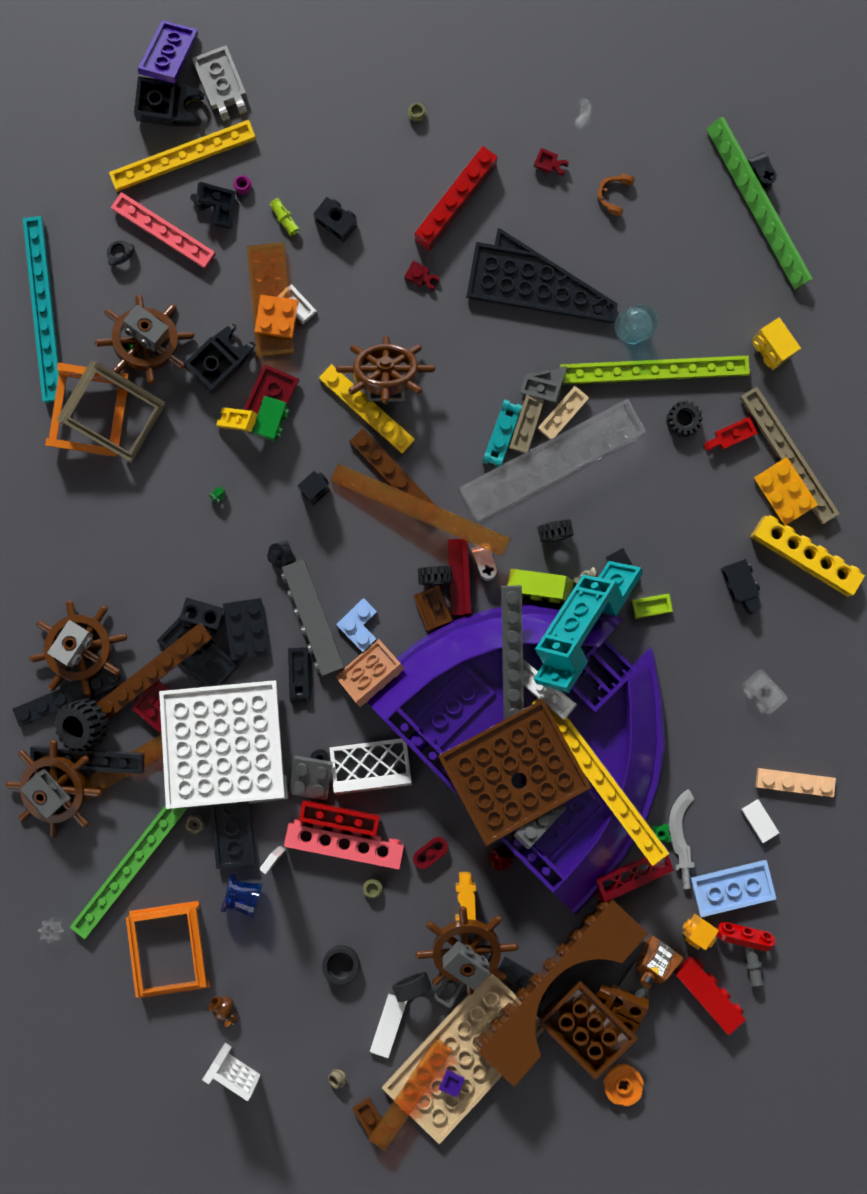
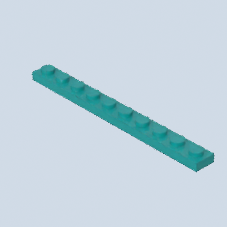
(42, 306)

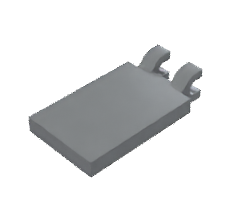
(220, 80)

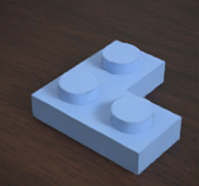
(353, 625)

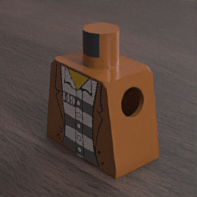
(656, 961)

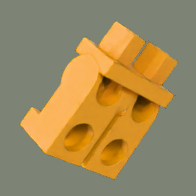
(466, 895)

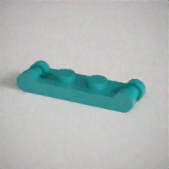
(502, 433)

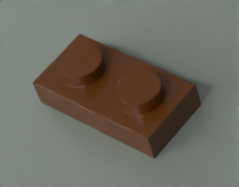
(367, 1114)

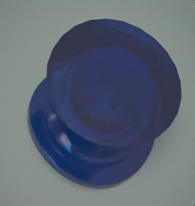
(241, 896)

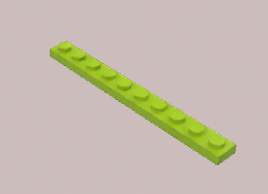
(656, 369)

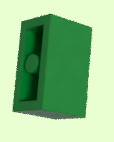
(270, 419)

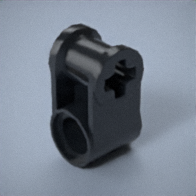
(763, 170)

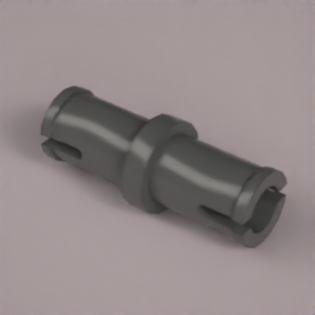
(754, 966)

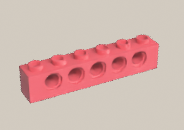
(295, 841)

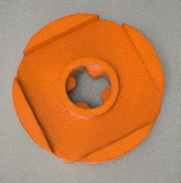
(612, 1081)

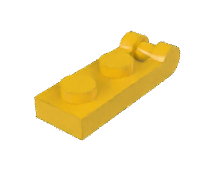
(237, 419)

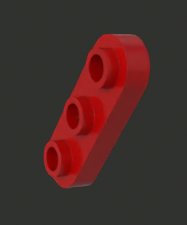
(745, 936)

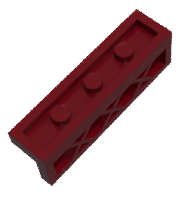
(461, 585)
(633, 881)

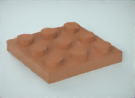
(369, 672)

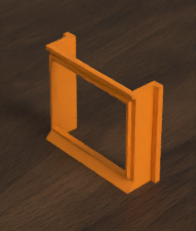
(75, 371)
(188, 908)

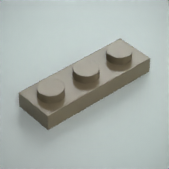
(526, 424)

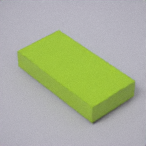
(651, 606)

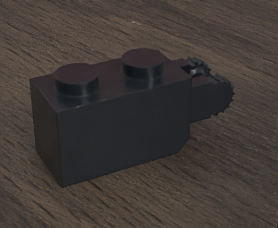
(742, 585)

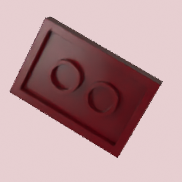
(272, 384)

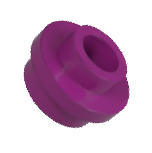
(242, 179)

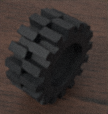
(695, 415)
(555, 530)
(435, 575)

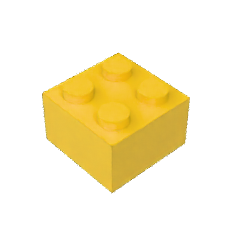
(775, 344)

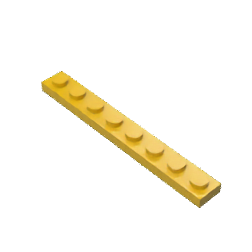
(182, 155)

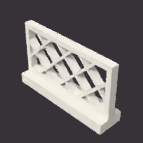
(370, 783)
(232, 1074)

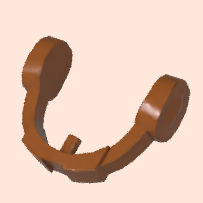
(624, 179)

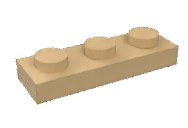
(563, 413)

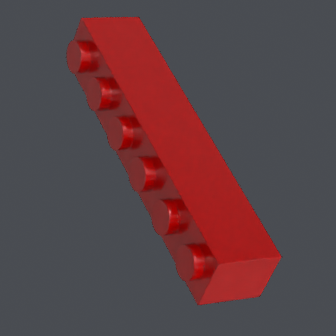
(456, 198)

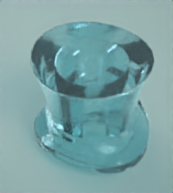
(636, 324)

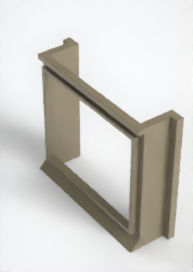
(97, 367)

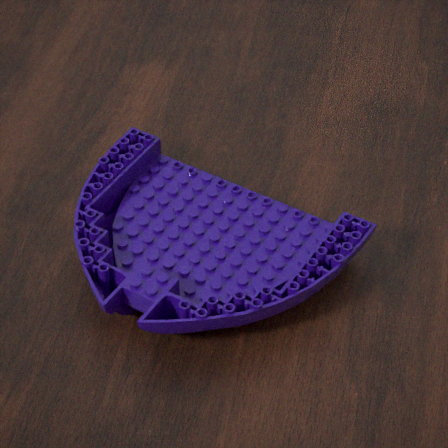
(456, 692)

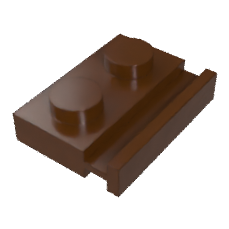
(433, 608)

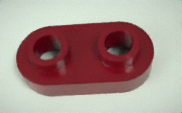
(430, 852)

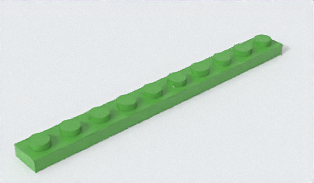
(759, 203)
(126, 870)

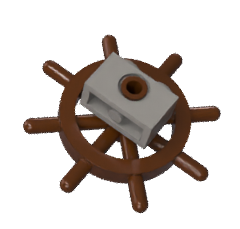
(70, 645)

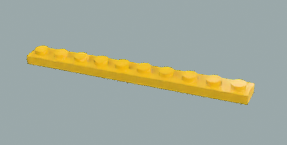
(611, 792)

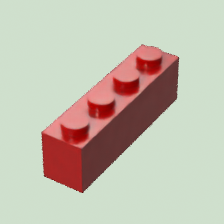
(339, 818)
(709, 995)

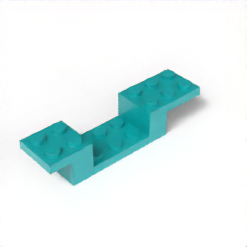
(562, 642)

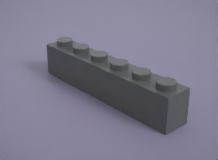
(313, 618)

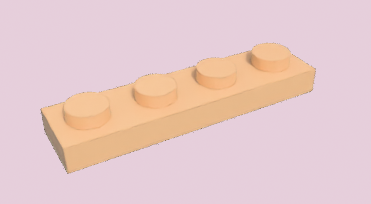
(795, 782)

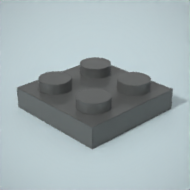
(310, 777)

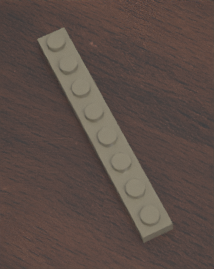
(785, 447)

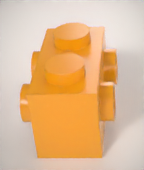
(699, 932)

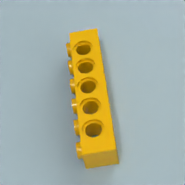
(852, 574)

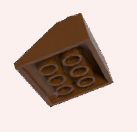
(586, 1029)

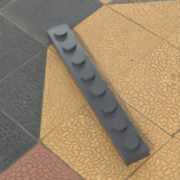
(512, 649)

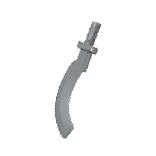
(677, 836)

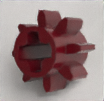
(501, 858)

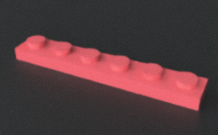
(163, 230)

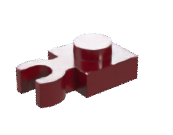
(548, 160)
(418, 275)

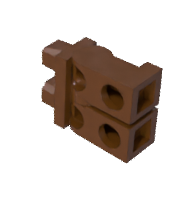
(624, 1006)

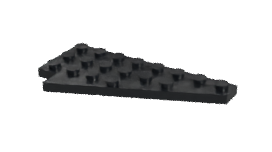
(526, 279)

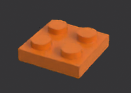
(276, 316)

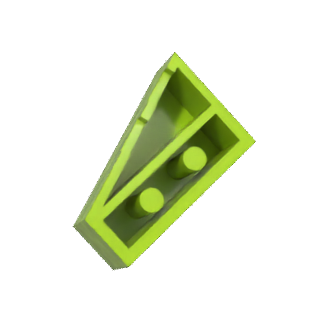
(542, 585)

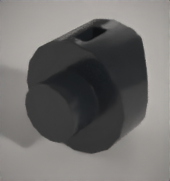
(280, 554)

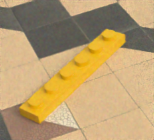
(367, 410)

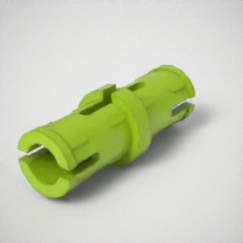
(284, 217)

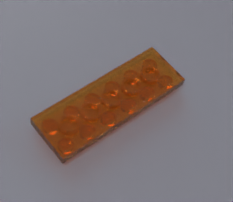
(270, 278)

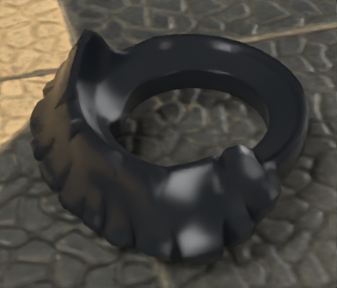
(129, 248)

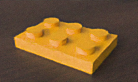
(786, 491)

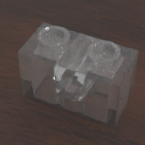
(773, 695)

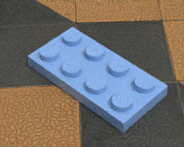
(733, 888)

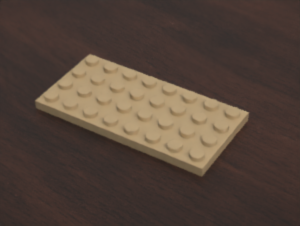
(439, 1111)

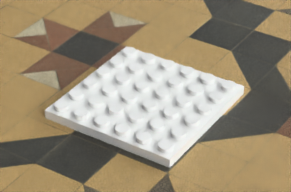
(221, 744)

